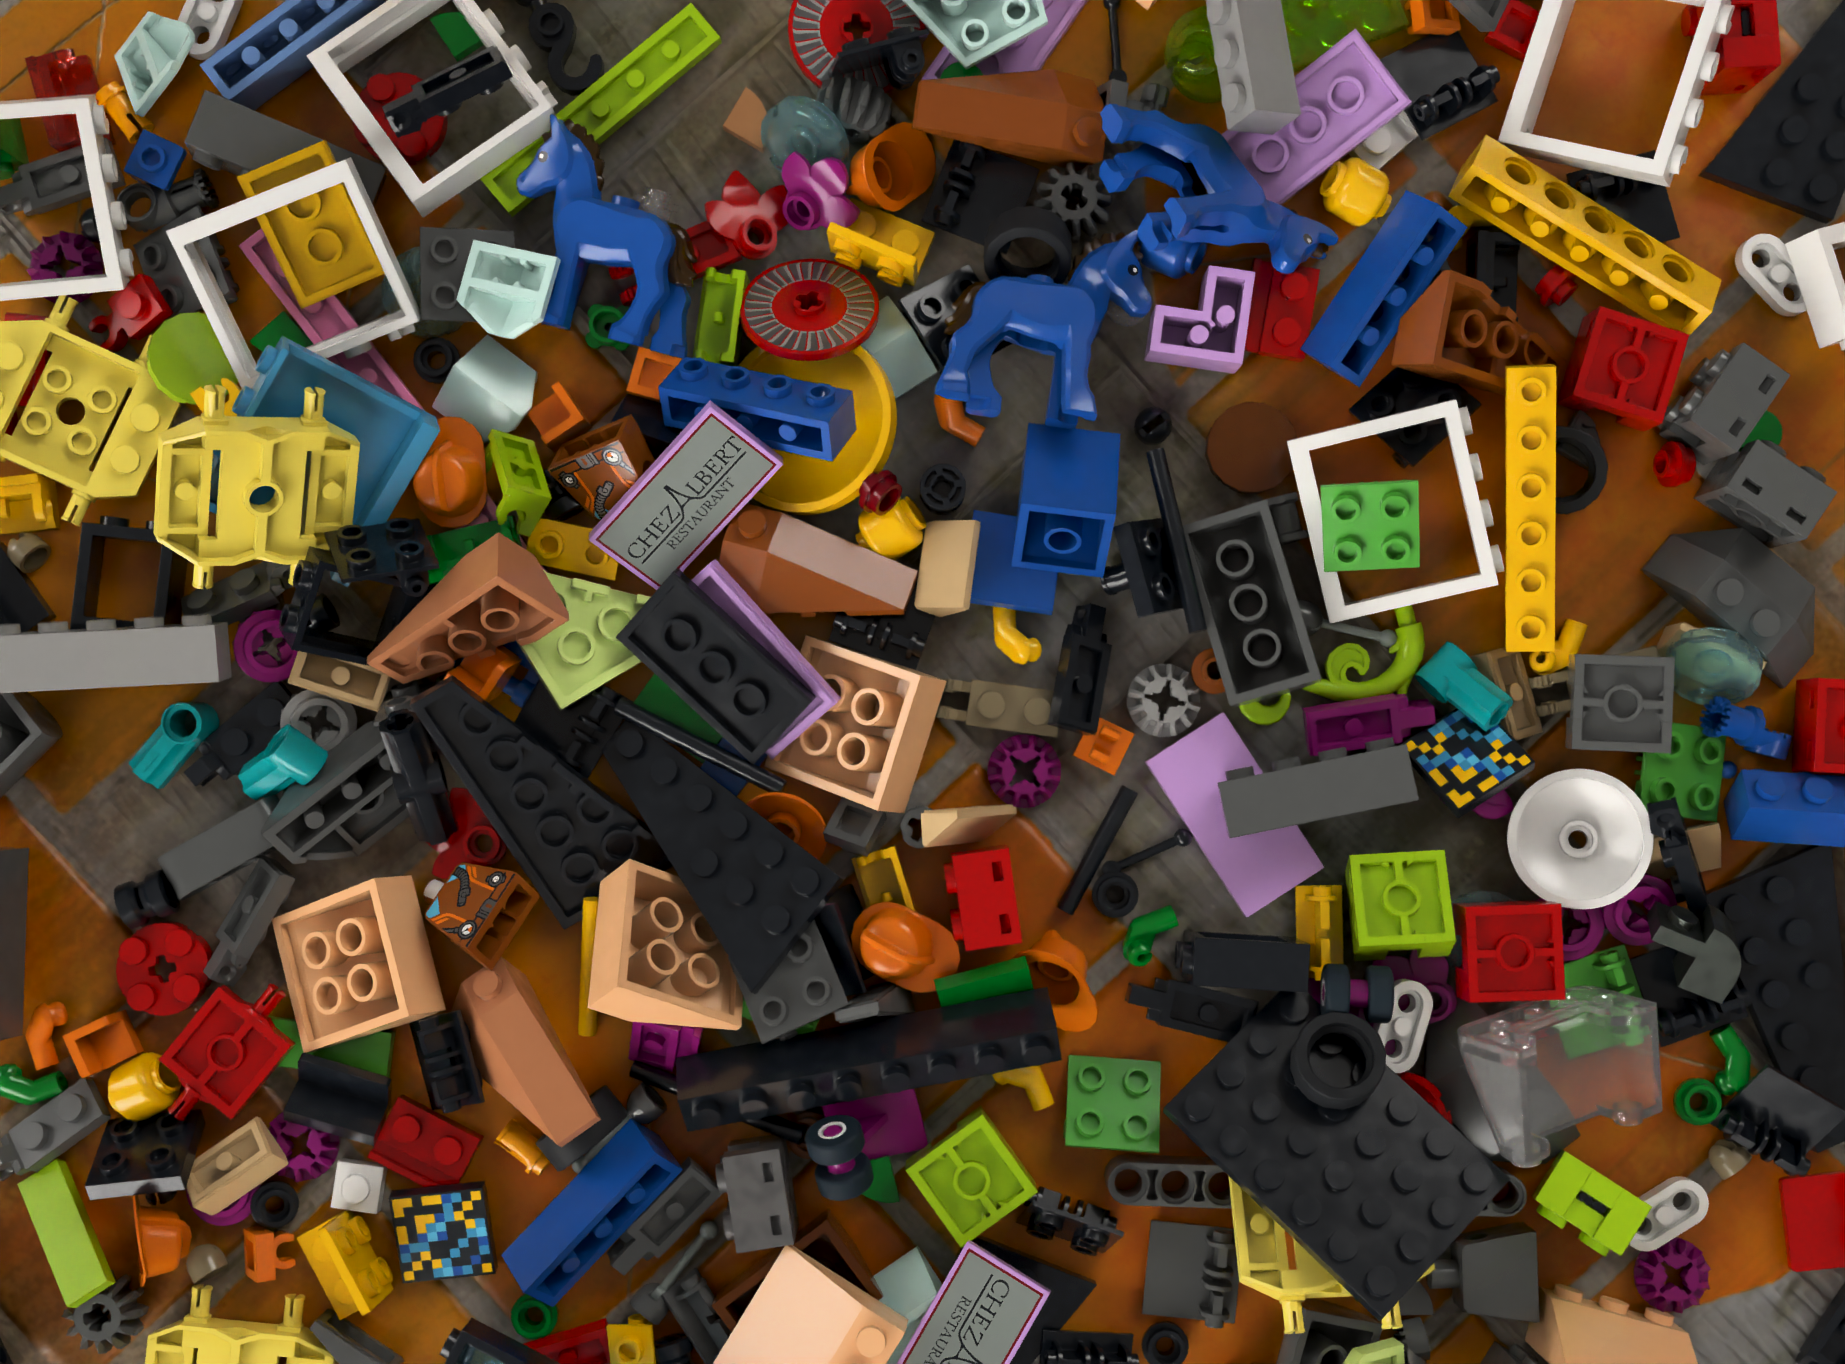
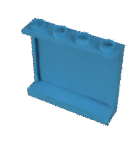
(389, 429)

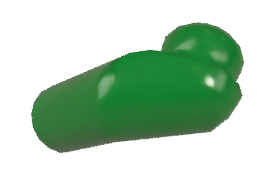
(1142, 933)
(1736, 1060)
(28, 1091)

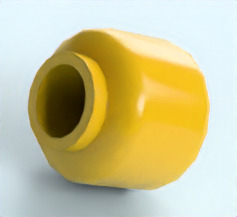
(1355, 191)
(893, 532)
(142, 1087)

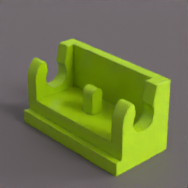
(719, 320)
(520, 479)

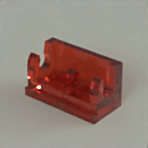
(58, 76)

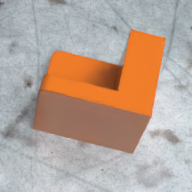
(558, 418)
(487, 675)
(103, 1043)

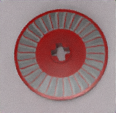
(818, 33)
(809, 309)

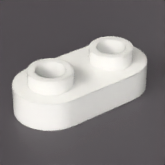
(209, 17)
(1773, 275)
(1406, 1026)
(1666, 1221)

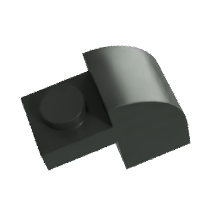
(1706, 947)

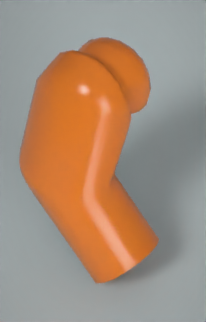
(953, 420)
(40, 1031)

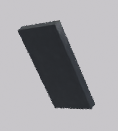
(715, 666)

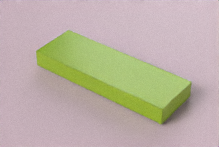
(66, 1233)

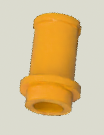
(119, 107)
(523, 1147)

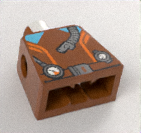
(602, 464)
(479, 909)

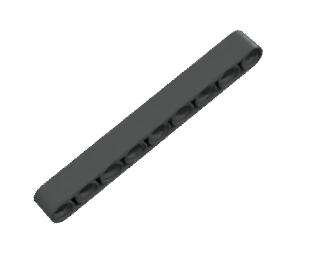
(1200, 1170)

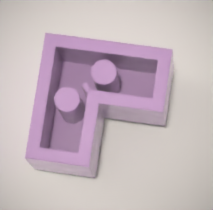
(1209, 336)

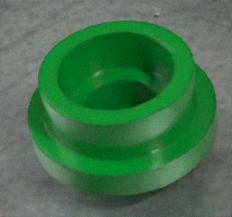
(1710, 1105)
(533, 1329)

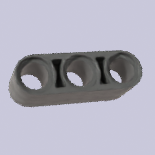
(219, 850)

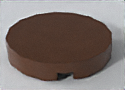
(1250, 447)

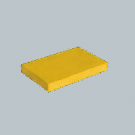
(318, 236)

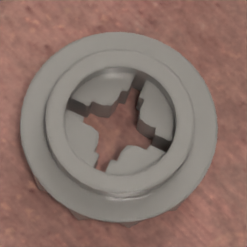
(336, 711)
(1145, 712)

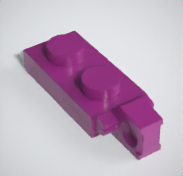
(1364, 720)

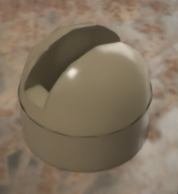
(28, 552)
(1728, 1157)
(205, 1262)

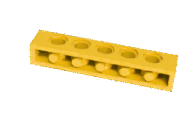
(1584, 237)
(1530, 507)

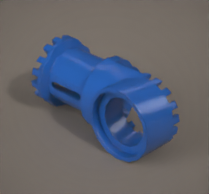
(1745, 727)

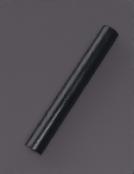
(1097, 850)

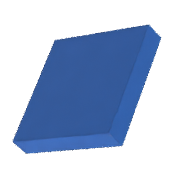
(999, 583)

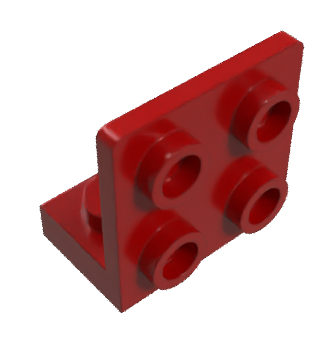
(1814, 1220)

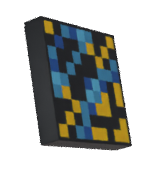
(1466, 762)
(443, 1232)

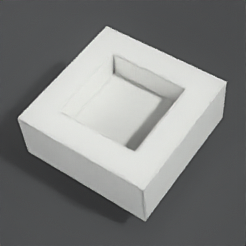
(359, 1186)

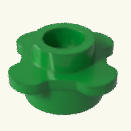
(599, 318)

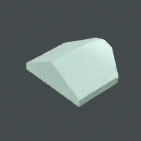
(152, 58)
(507, 288)
(899, 350)
(488, 389)

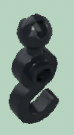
(555, 33)

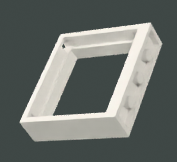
(379, 29)
(1683, 114)
(109, 214)
(350, 342)
(1477, 511)

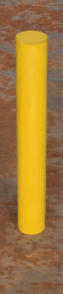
(587, 1017)

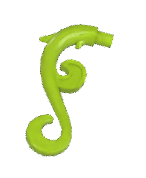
(1409, 654)

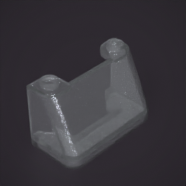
(1562, 1065)

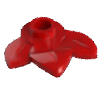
(748, 211)
(463, 844)

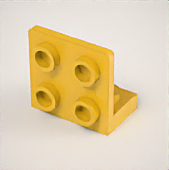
(882, 244)
(347, 1264)

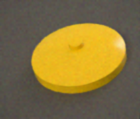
(817, 485)

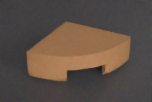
(746, 120)

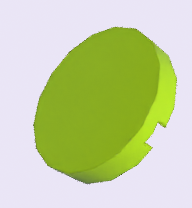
(187, 356)

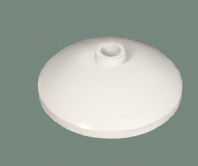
(1615, 833)

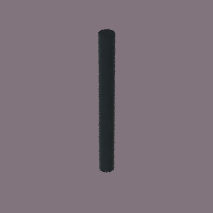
(1176, 540)
(699, 746)
(668, 1082)

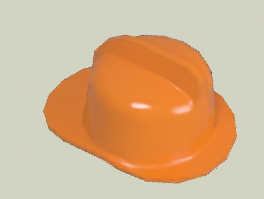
(893, 168)
(453, 475)
(904, 946)
(1063, 971)
(160, 1240)

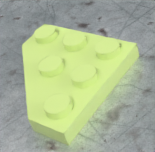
(585, 648)

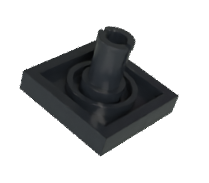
(1144, 568)
(145, 1157)

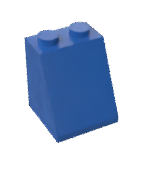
(1066, 500)

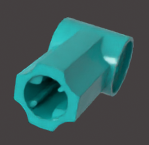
(1455, 678)
(172, 744)
(286, 759)

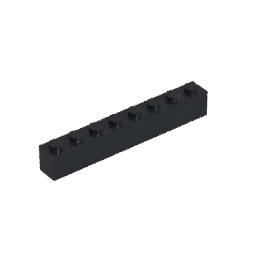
(867, 1059)

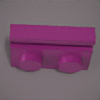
(663, 1043)

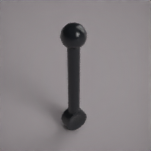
(1117, 73)
(1181, 838)

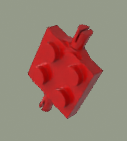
(227, 1052)

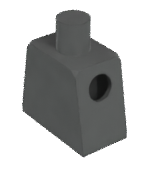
(1492, 1272)

